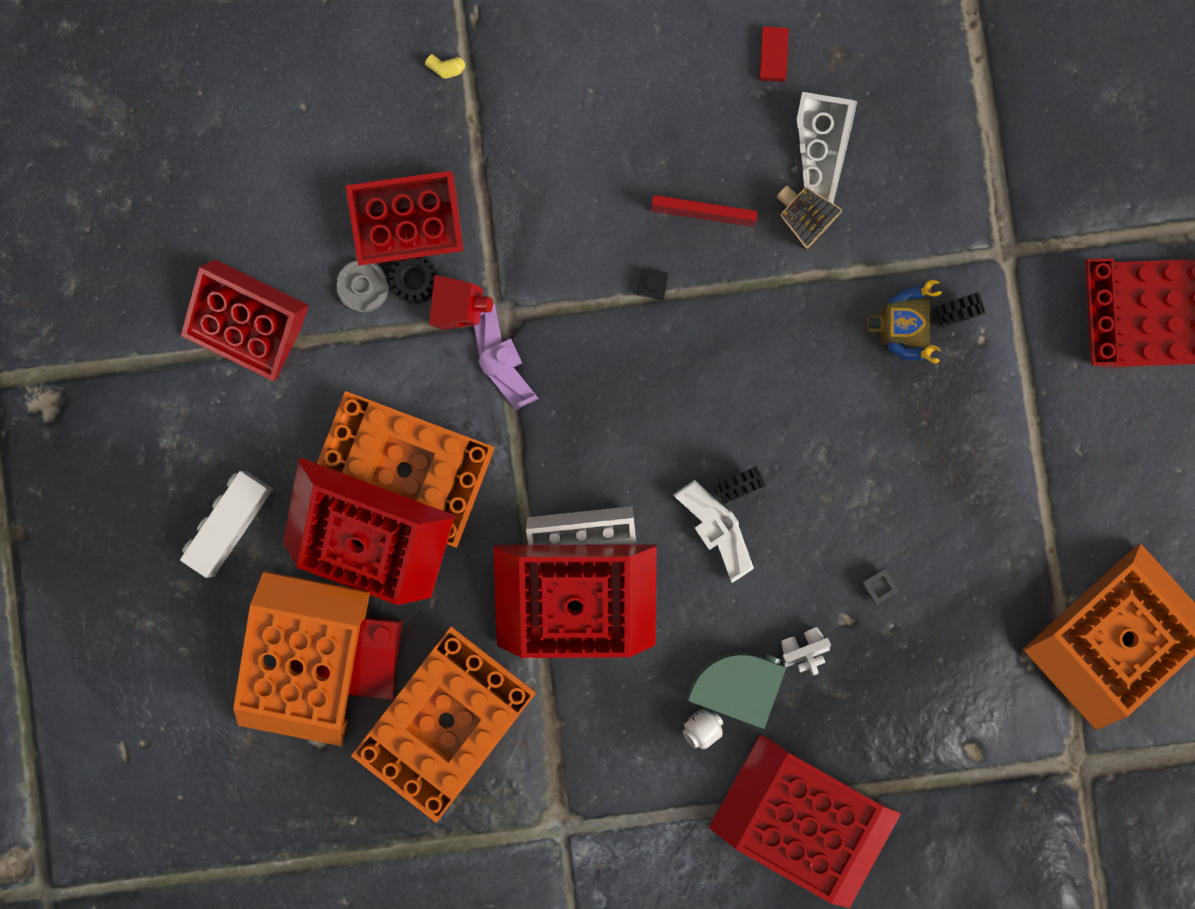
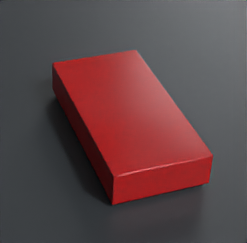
(773, 54)

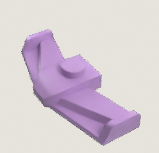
(499, 360)

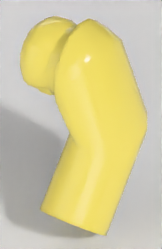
(447, 68)

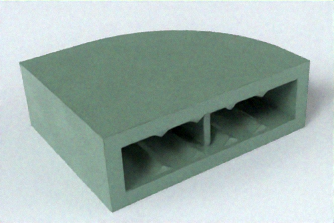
(739, 686)

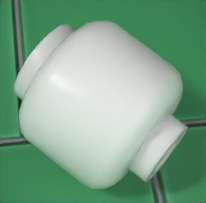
(703, 729)

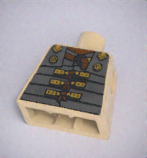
(807, 214)

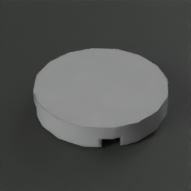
(362, 286)

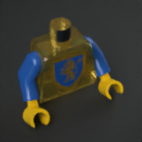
(906, 323)

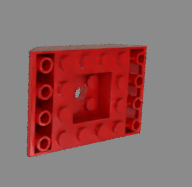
(399, 535)
(609, 580)

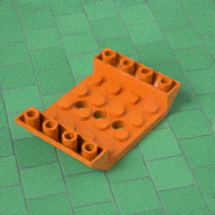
(306, 624)

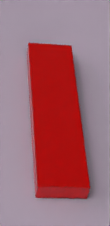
(704, 211)

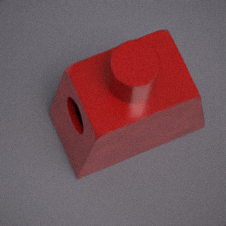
(457, 303)

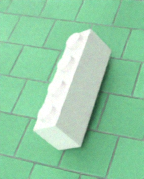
(226, 523)
(583, 528)

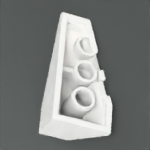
(824, 137)

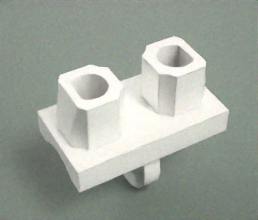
(816, 646)

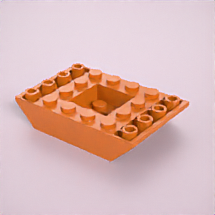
(374, 440)
(1085, 646)
(434, 761)

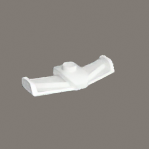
(717, 528)

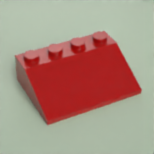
(405, 218)
(243, 319)
(374, 659)

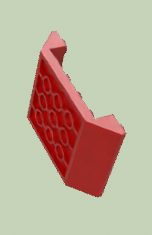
(1141, 312)
(803, 823)

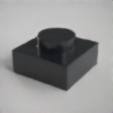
(653, 284)

